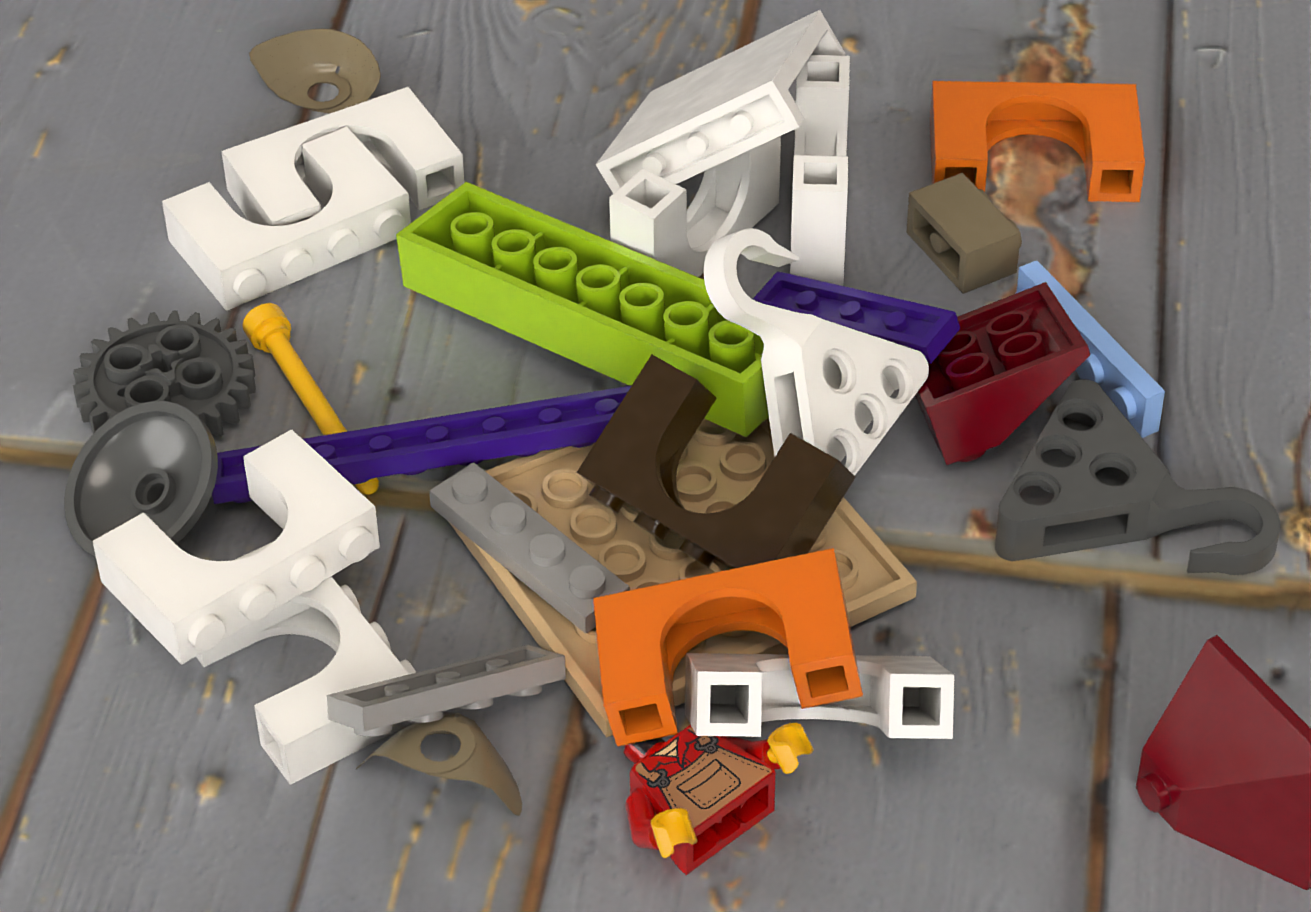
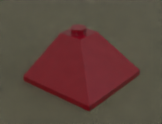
(998, 371)
(1233, 767)

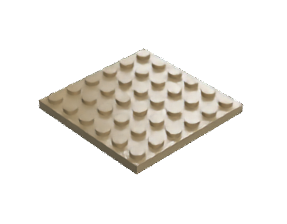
(711, 476)

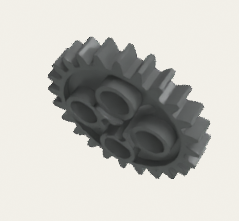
(168, 363)

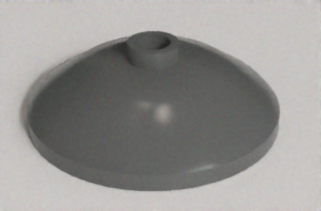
(141, 461)

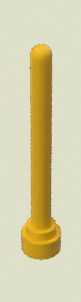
(270, 331)

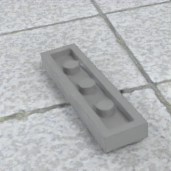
(525, 544)
(428, 693)

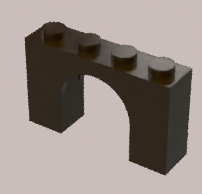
(638, 466)

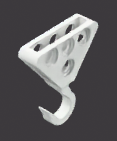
(812, 366)

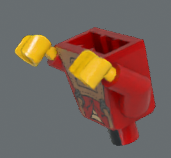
(705, 790)

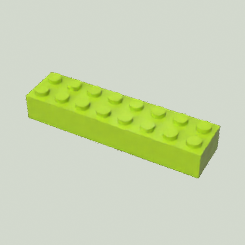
(581, 298)

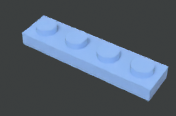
(1109, 364)

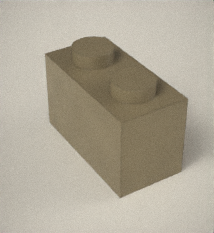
(963, 232)

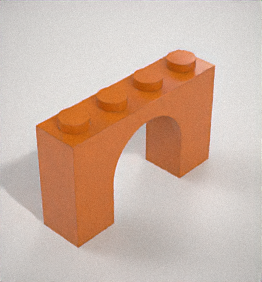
(1091, 118)
(653, 627)

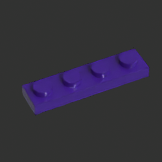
(882, 316)

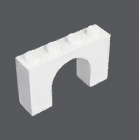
(821, 169)
(269, 172)
(733, 196)
(251, 259)
(199, 601)
(742, 690)
(295, 721)

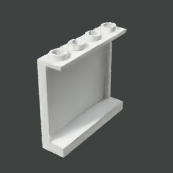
(719, 107)

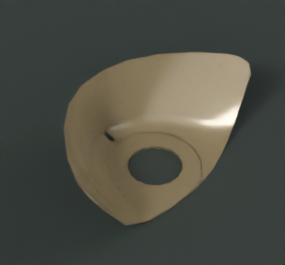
(309, 58)
(474, 762)

